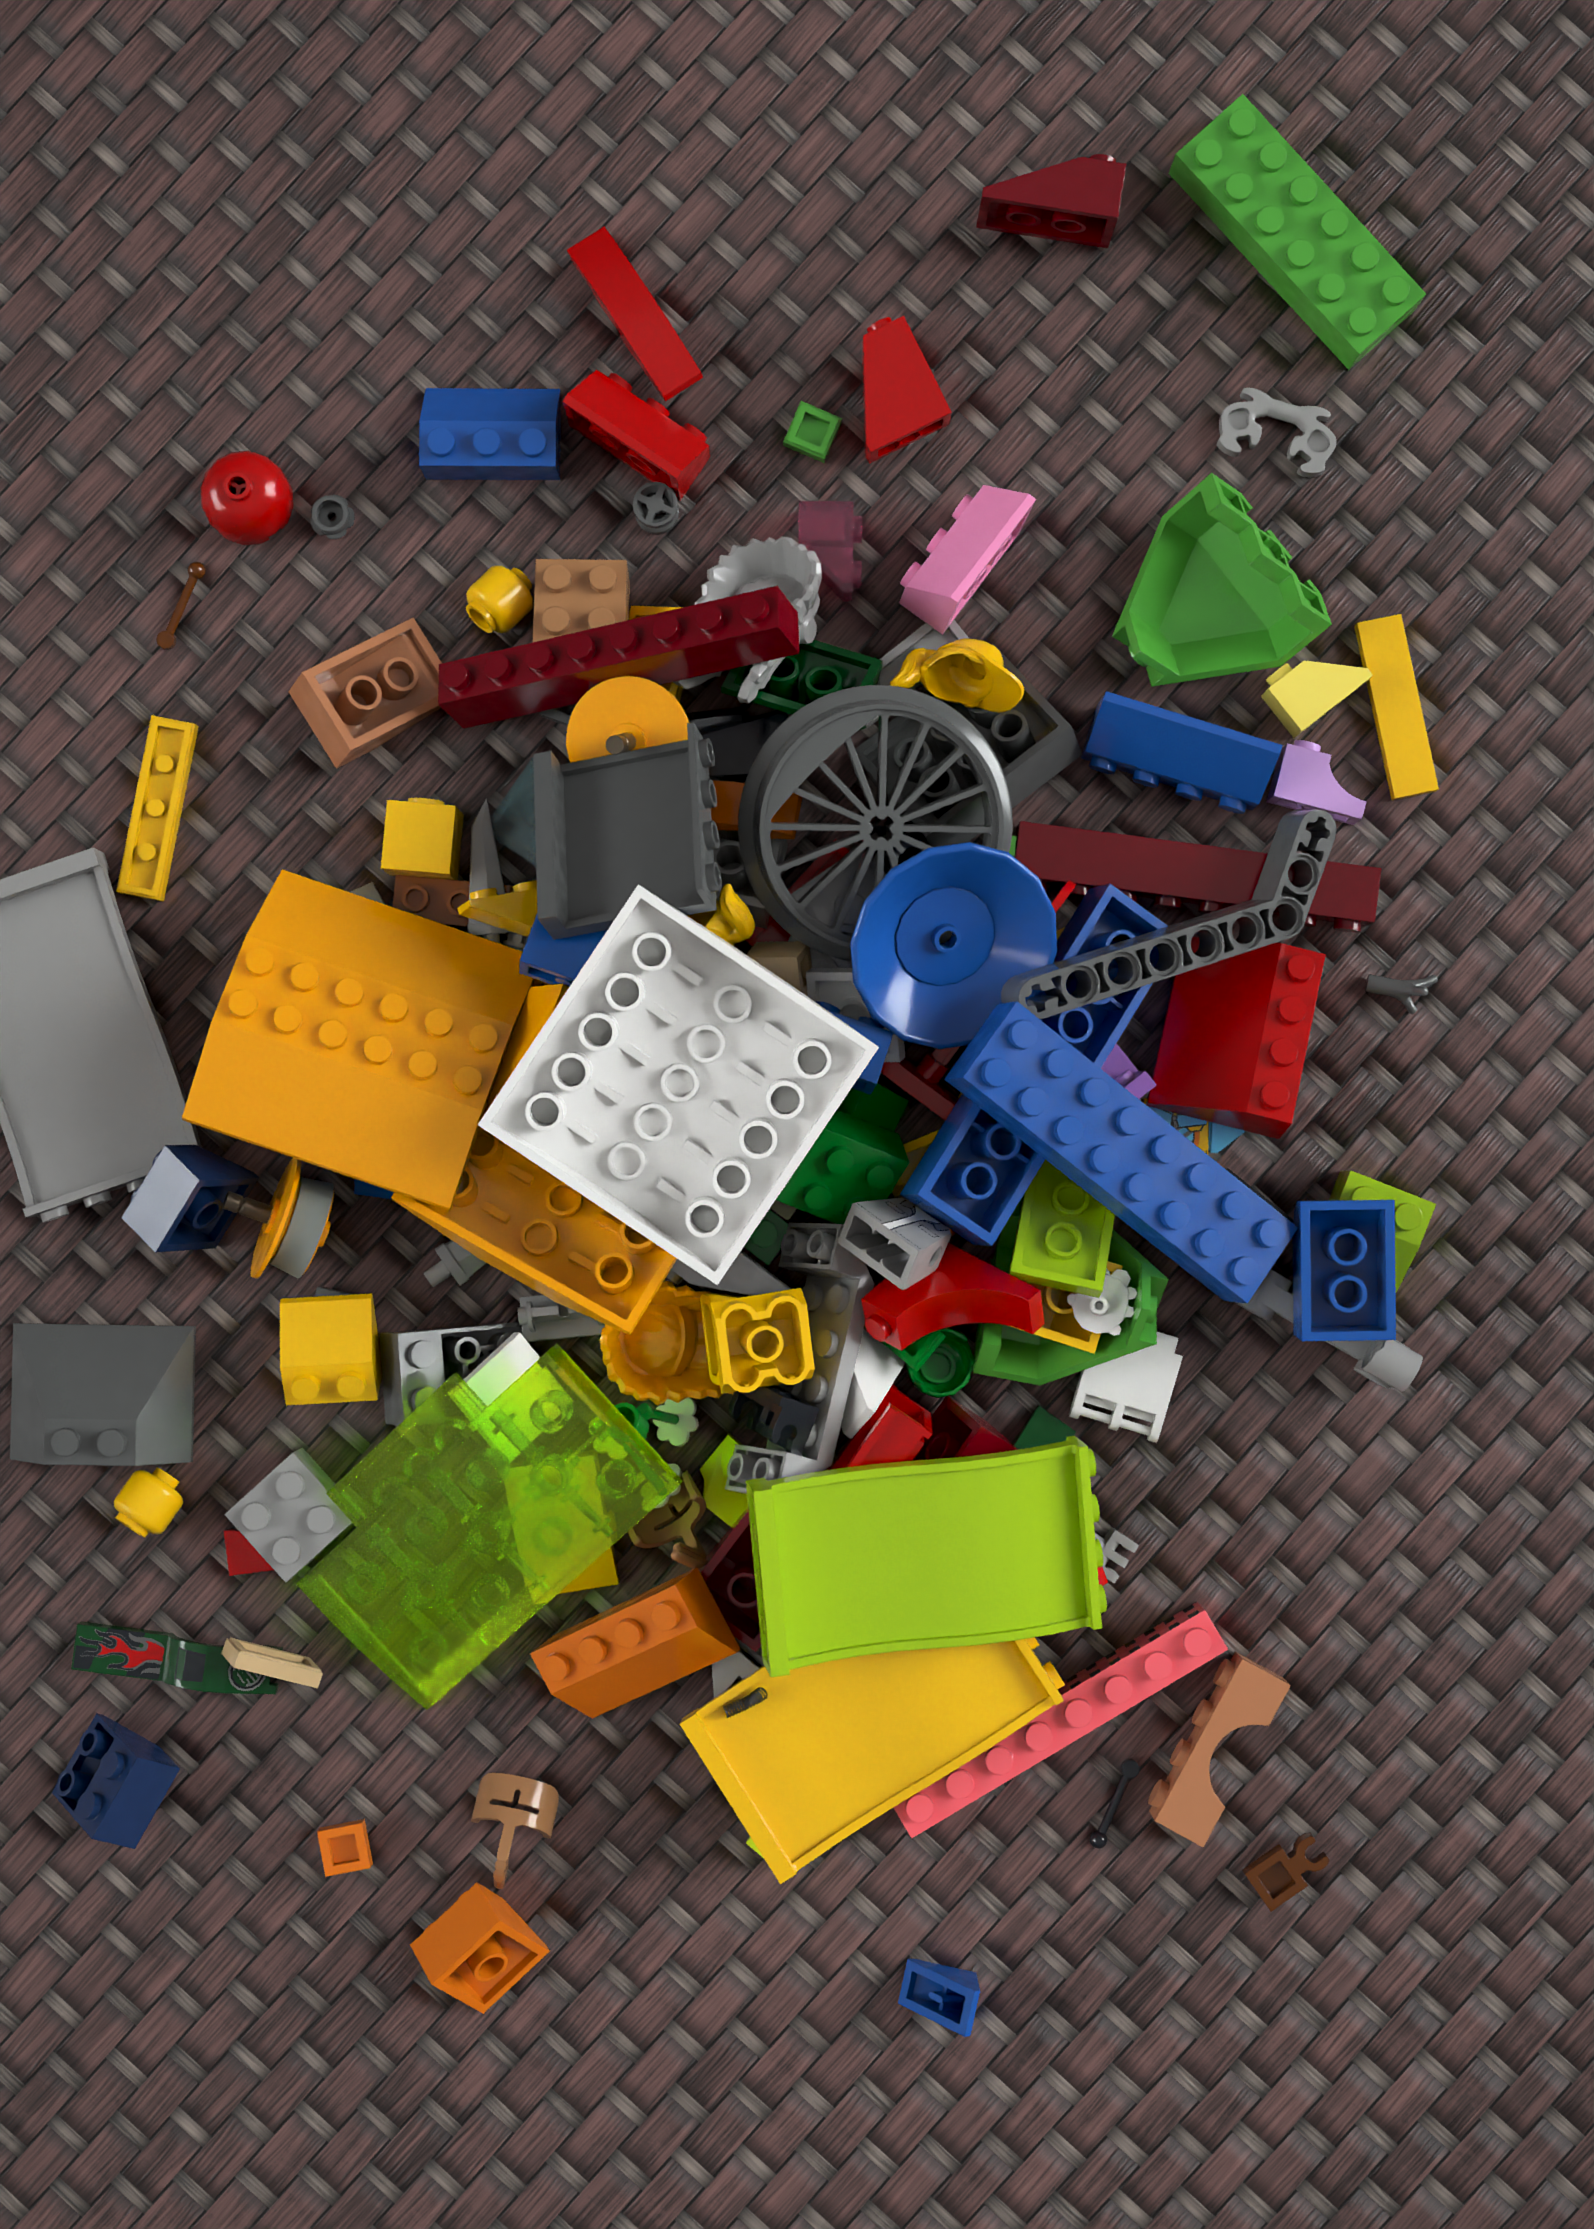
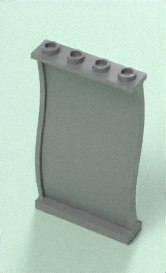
(80, 1043)

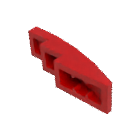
(635, 314)

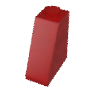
(898, 390)

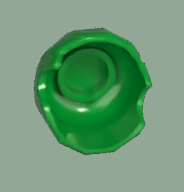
(946, 1368)

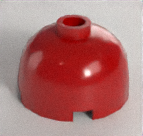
(256, 512)

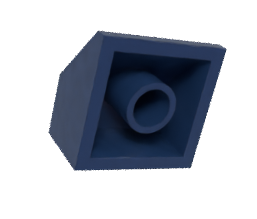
(184, 1199)

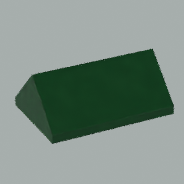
(809, 676)

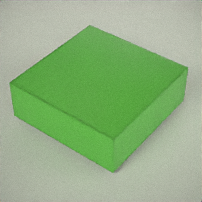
(812, 432)

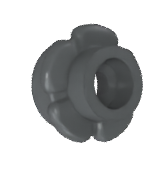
(323, 508)

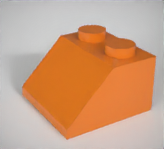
(478, 1948)

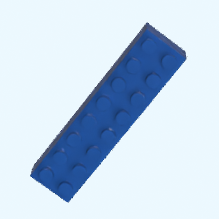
(1121, 1152)
(975, 1164)

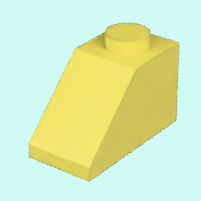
(1310, 691)

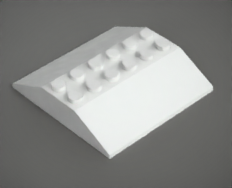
(678, 1084)

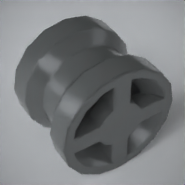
(658, 499)

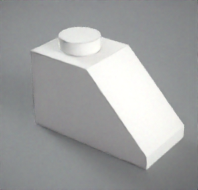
(871, 1380)

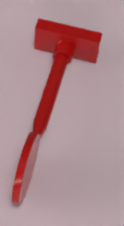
(923, 1080)

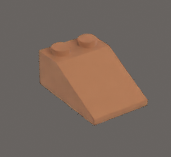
(370, 692)

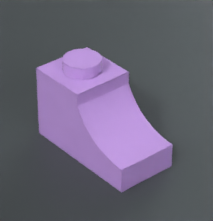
(1306, 782)

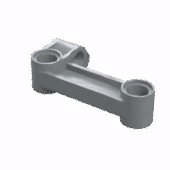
(1381, 1361)

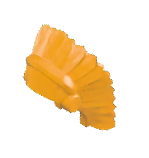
(664, 1352)

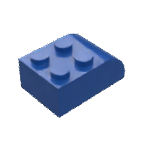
(1344, 1270)

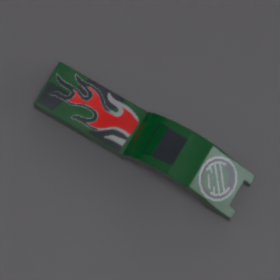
(162, 1658)

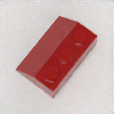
(637, 431)

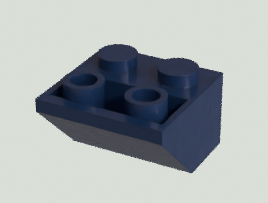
(115, 1782)

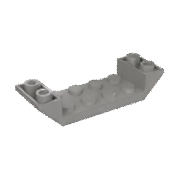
(836, 1322)

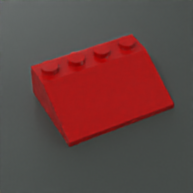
(1238, 1038)

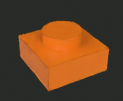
(345, 1847)

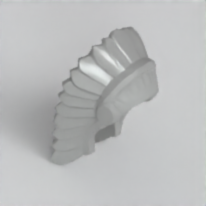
(760, 567)

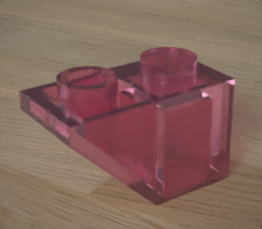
(830, 532)

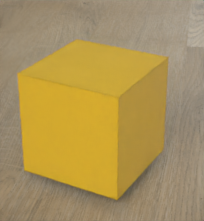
(422, 839)

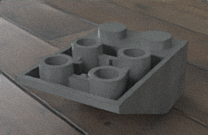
(423, 1359)

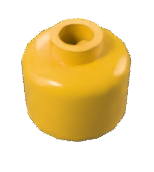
(499, 599)
(148, 1502)

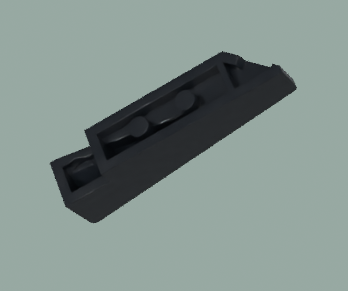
(735, 739)

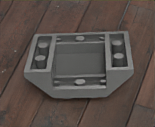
(102, 1394)

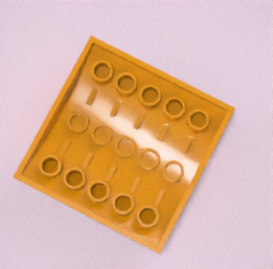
(359, 1039)
(548, 1235)

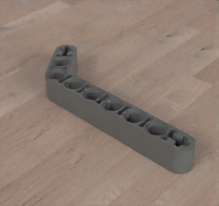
(1298, 830)

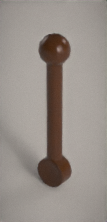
(166, 638)

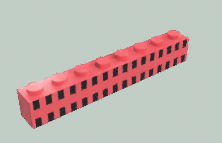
(1089, 1702)

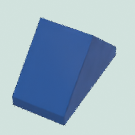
(941, 1994)

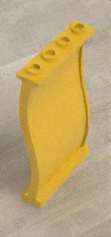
(861, 1737)

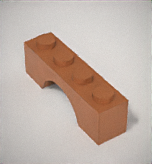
(1242, 1697)

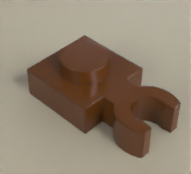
(1278, 1874)

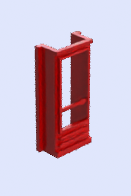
(890, 1435)

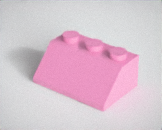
(964, 554)

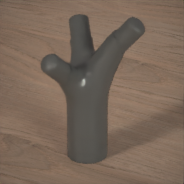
(1400, 989)

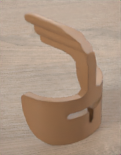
(646, 1532)
(532, 1795)

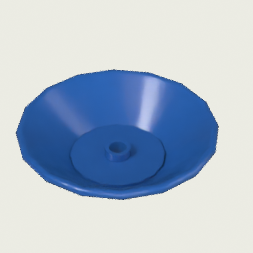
(948, 989)

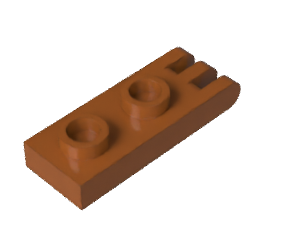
(433, 898)

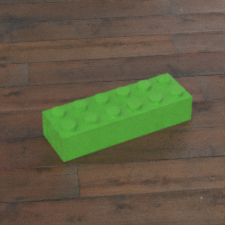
(1295, 232)

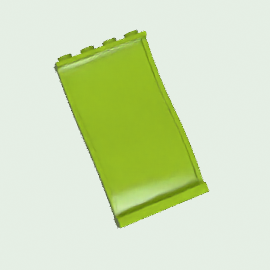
(925, 1554)

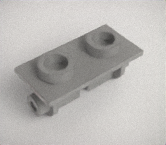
(548, 1320)

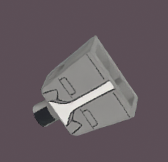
(895, 1239)

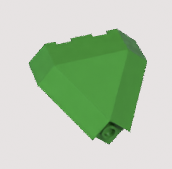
(1216, 594)
(1036, 1360)

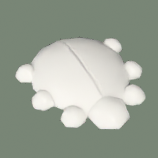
(1108, 1310)

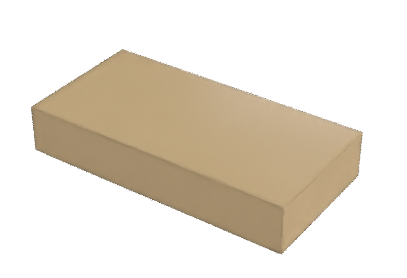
(272, 1662)

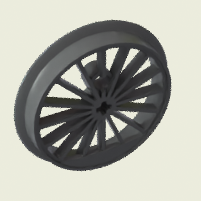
(810, 739)

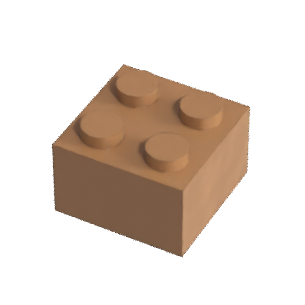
(578, 595)

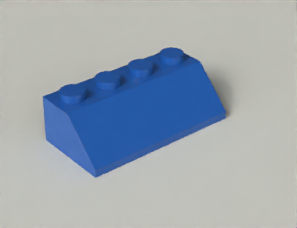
(1179, 753)

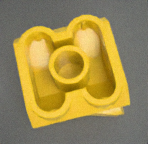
(757, 1339)

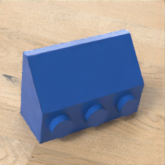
(490, 434)

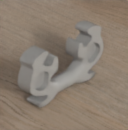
(1239, 423)

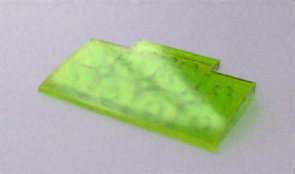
(480, 1520)

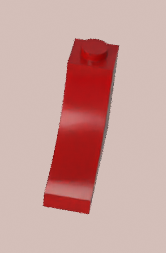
(954, 1294)

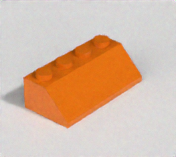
(636, 1646)

